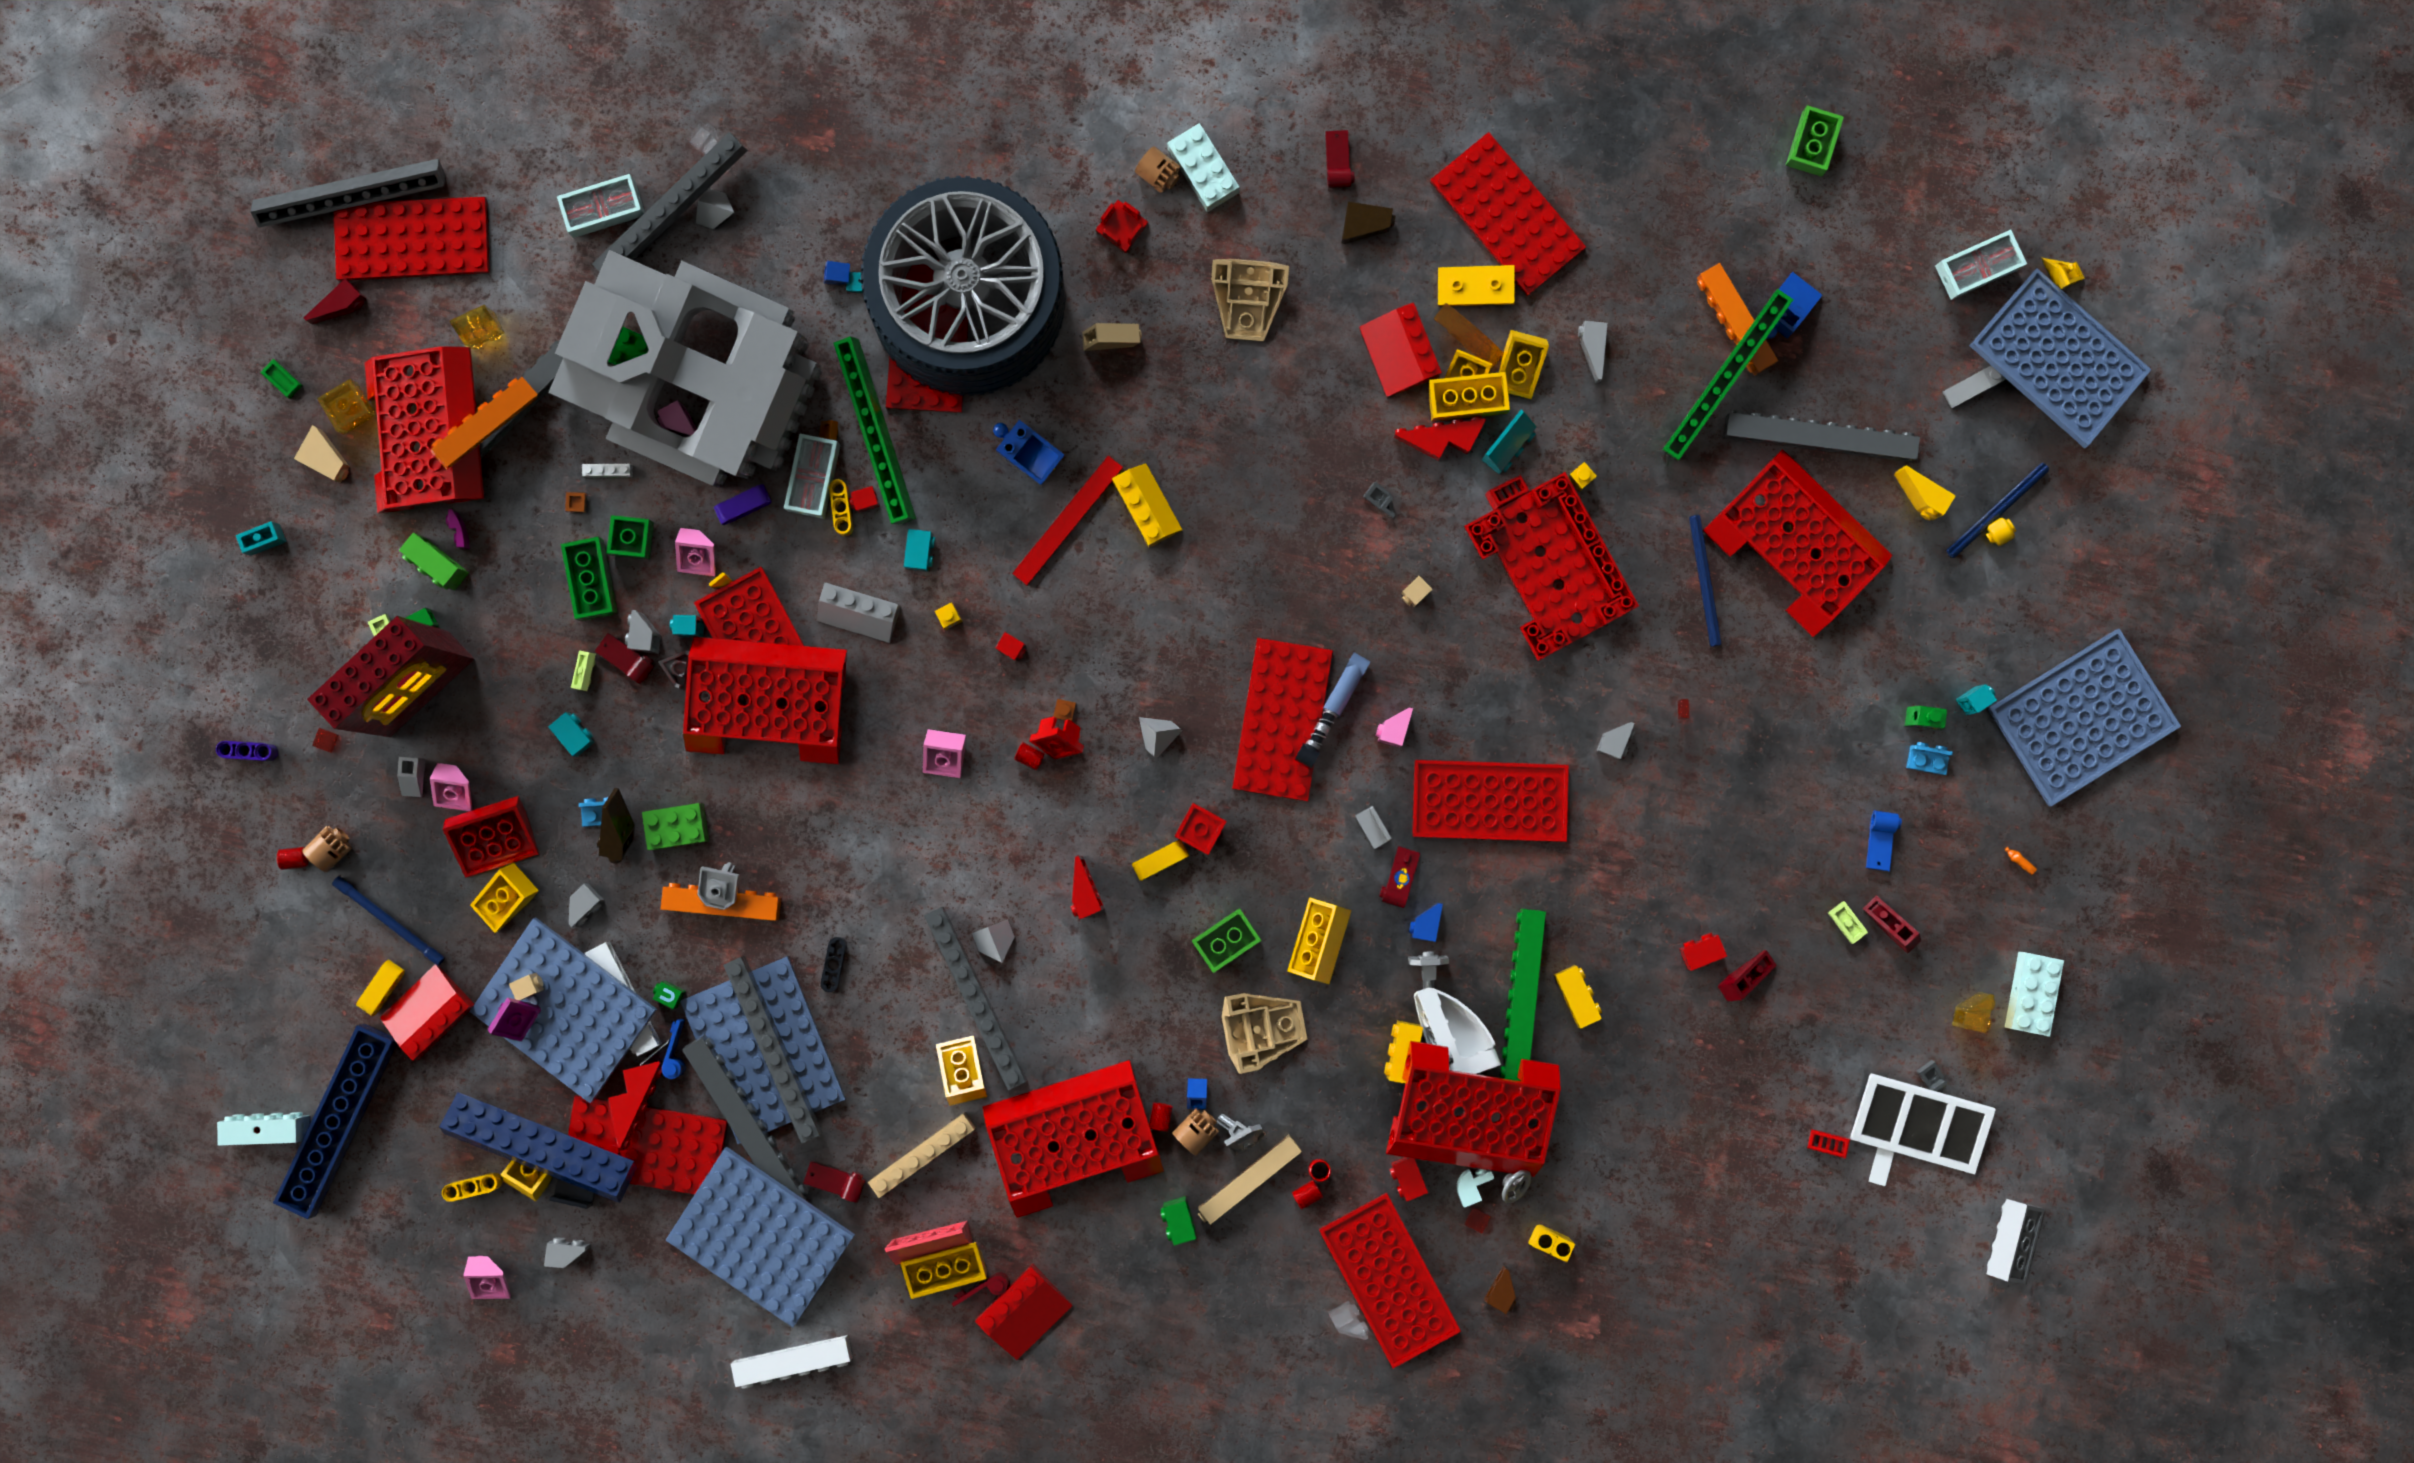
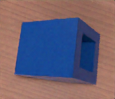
(836, 273)
(1196, 1093)

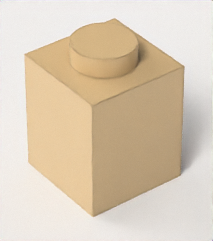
(1416, 591)
(527, 986)

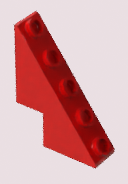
(1434, 439)
(629, 1106)

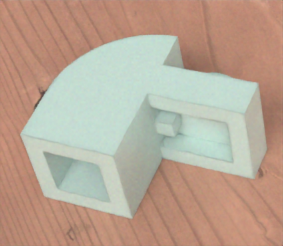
(1467, 1185)

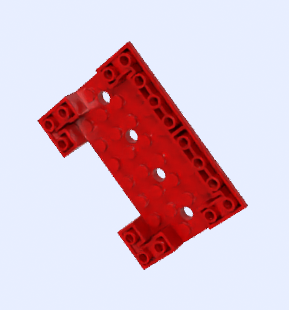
(443, 396)
(1816, 524)
(1572, 554)
(764, 675)
(1063, 1115)
(1473, 1137)

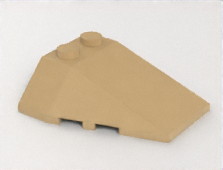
(1248, 295)
(1261, 1029)

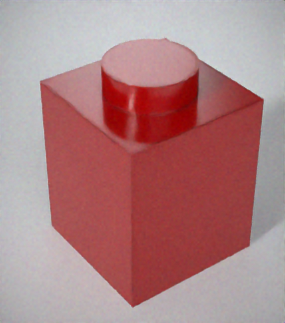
(864, 499)
(1011, 647)

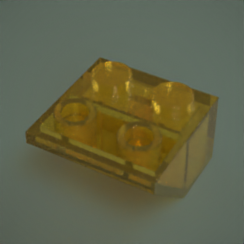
(1975, 1012)

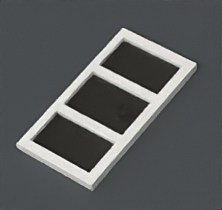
(1922, 1123)

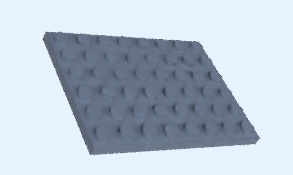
(2060, 358)
(2084, 717)
(584, 1015)
(723, 1020)
(759, 1237)

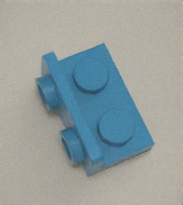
(1928, 759)
(591, 812)

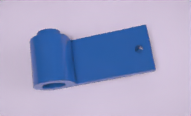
(1880, 842)
(673, 1066)

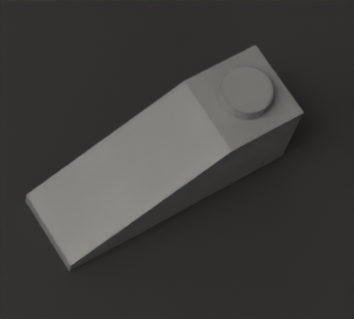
(1593, 344)
(1973, 386)

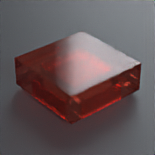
(1683, 708)
(325, 740)
(1477, 1220)

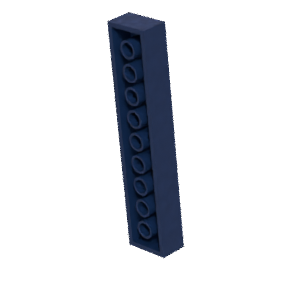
(335, 1121)
(538, 1147)

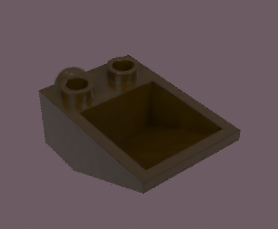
(616, 828)

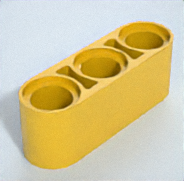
(836, 499)
(1160, 859)
(380, 988)
(463, 1190)

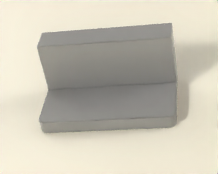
(1373, 827)

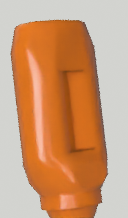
(2016, 857)

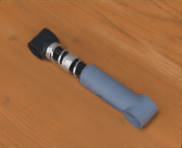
(1333, 708)

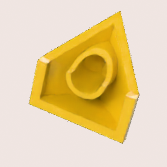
(2063, 273)

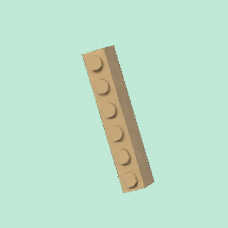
(922, 1154)

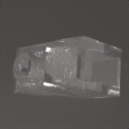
(1347, 1322)

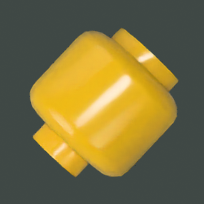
(2001, 531)

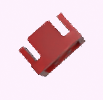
(1121, 225)
(1055, 741)
(1200, 828)

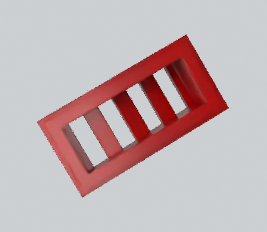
(1496, 498)
(1845, 1140)

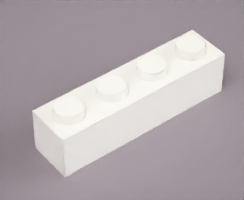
(607, 470)

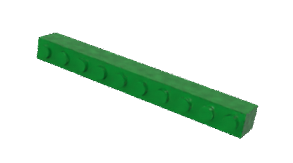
(1727, 374)
(874, 430)
(1523, 991)

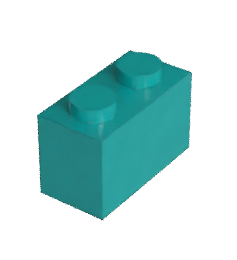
(261, 538)
(919, 550)
(687, 626)
(1977, 699)
(572, 734)

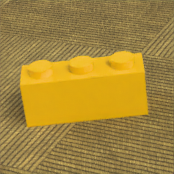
(1578, 996)

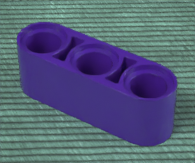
(742, 504)
(238, 748)

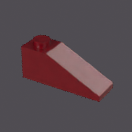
(340, 301)
(1892, 924)
(1747, 977)

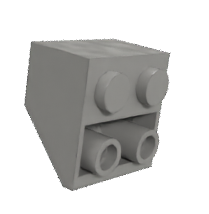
(642, 634)

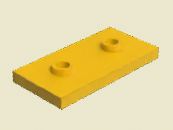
(1476, 285)

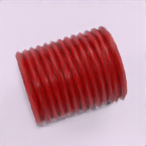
(1029, 756)
(291, 858)
(1160, 1116)
(1327, 1174)
(1307, 1194)

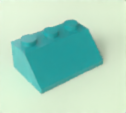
(1510, 443)

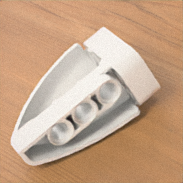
(1457, 1027)

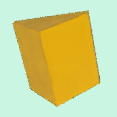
(1467, 365)

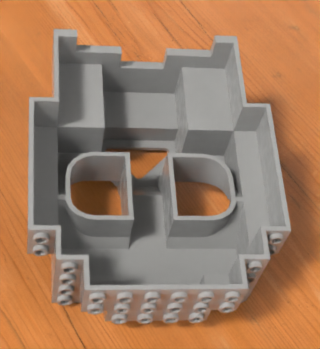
(750, 397)

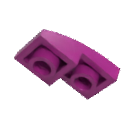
(455, 523)

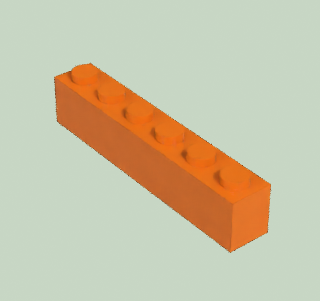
(1733, 314)
(484, 423)
(746, 905)

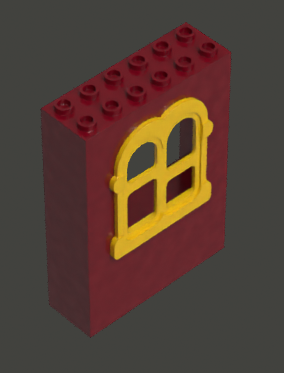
(390, 678)

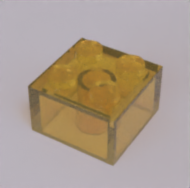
(346, 406)

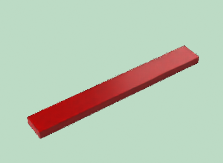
(1067, 520)

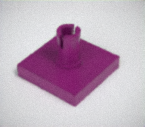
(514, 1019)

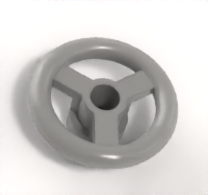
(1513, 1183)

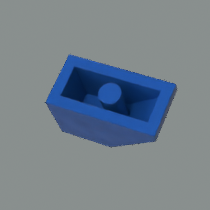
(1427, 924)

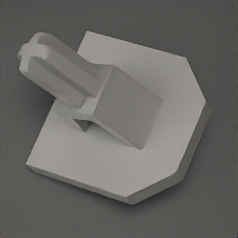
(718, 887)
(1428, 966)
(1241, 1136)

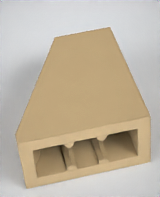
(1111, 336)
(322, 455)

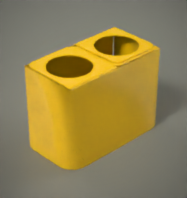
(1542, 1230)

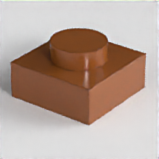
(829, 430)
(576, 502)
(1064, 710)

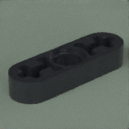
(831, 949)

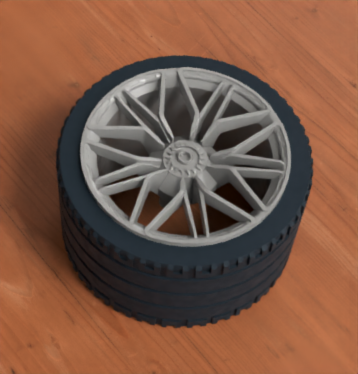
(963, 281)

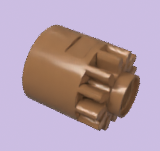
(1158, 170)
(327, 848)
(1196, 1131)

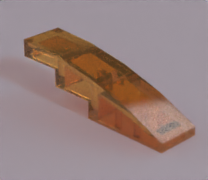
(1468, 334)

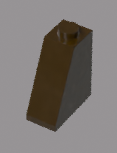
(1366, 221)

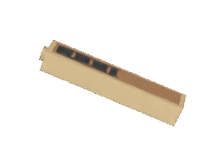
(1249, 1180)

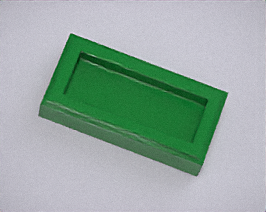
(281, 378)

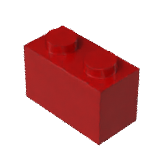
(1703, 951)
(1409, 1178)

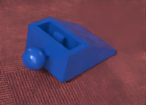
(1804, 300)
(1029, 452)

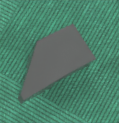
(1380, 499)
(1932, 1076)

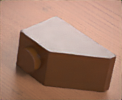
(1501, 1293)

